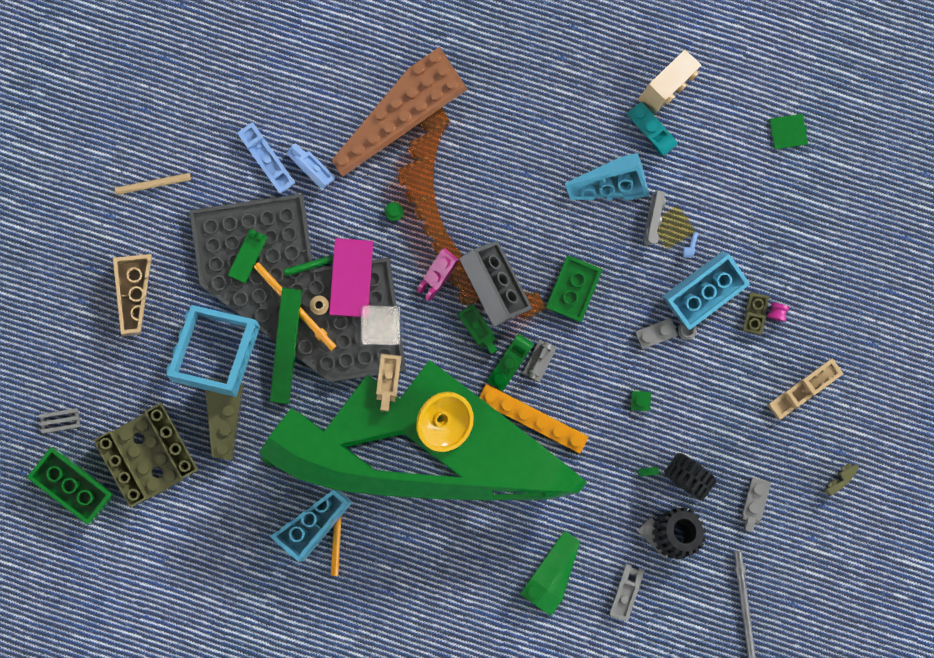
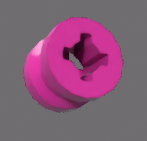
(778, 312)

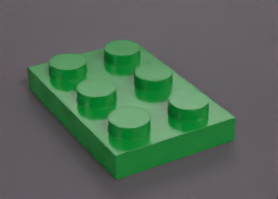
(574, 288)

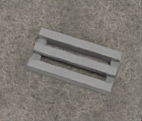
(43, 423)

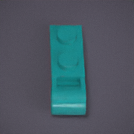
(652, 129)

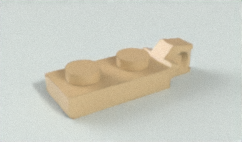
(388, 380)

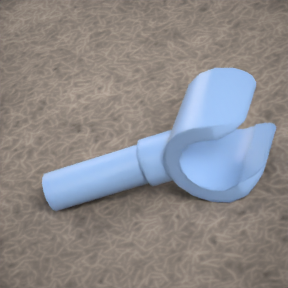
(689, 252)

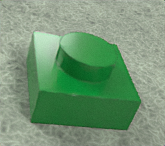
(640, 401)

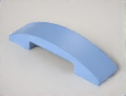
(266, 158)

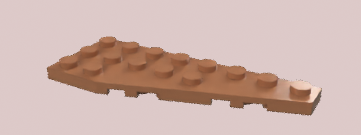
(411, 100)

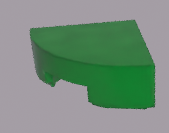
(648, 471)

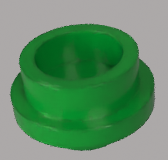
(394, 211)

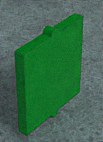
(788, 131)

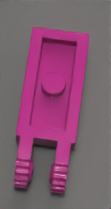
(438, 273)

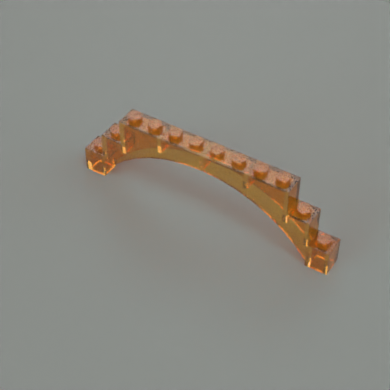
(419, 182)

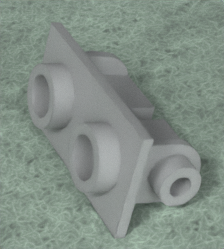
(539, 360)

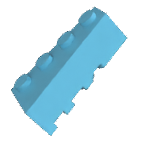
(311, 526)

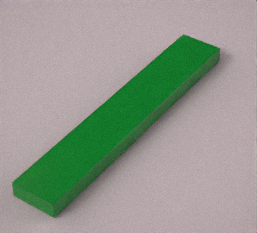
(286, 345)

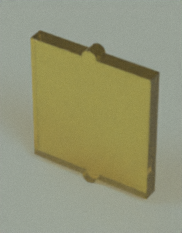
(674, 227)

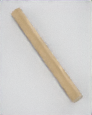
(153, 183)

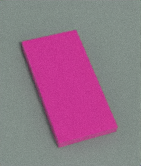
(350, 277)

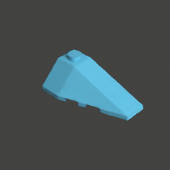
(616, 179)

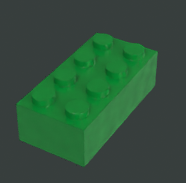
(71, 485)

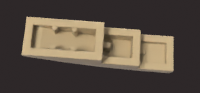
(805, 389)

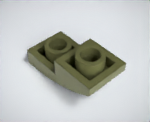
(755, 313)
(847, 473)

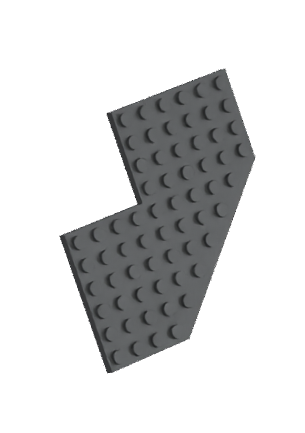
(217, 241)

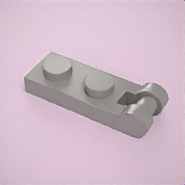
(654, 219)
(626, 593)

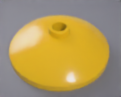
(453, 425)

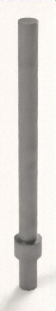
(740, 571)

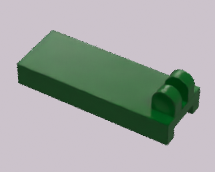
(247, 256)

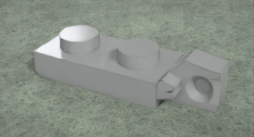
(755, 502)

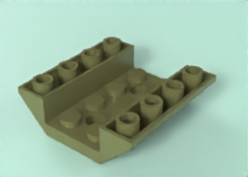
(134, 463)

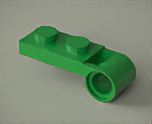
(510, 362)

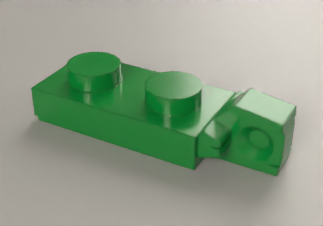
(478, 328)

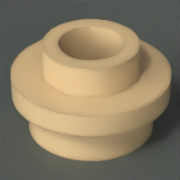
(321, 311)

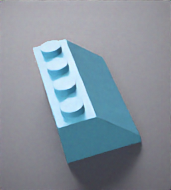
(706, 290)

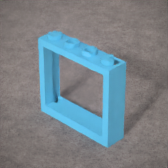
(241, 359)

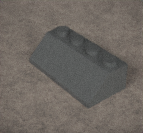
(495, 283)

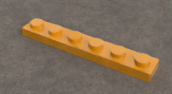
(534, 419)

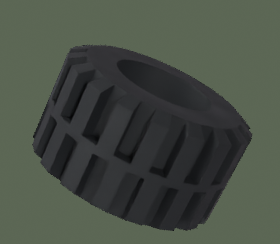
(690, 476)
(692, 531)

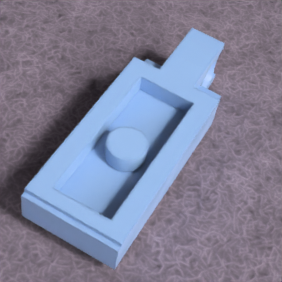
(311, 166)

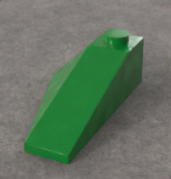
(551, 578)

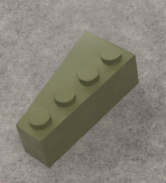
(223, 421)

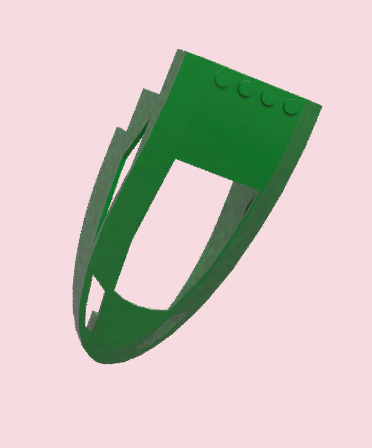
(489, 460)

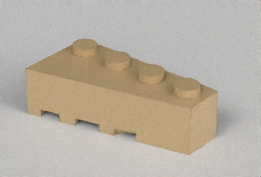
(131, 289)

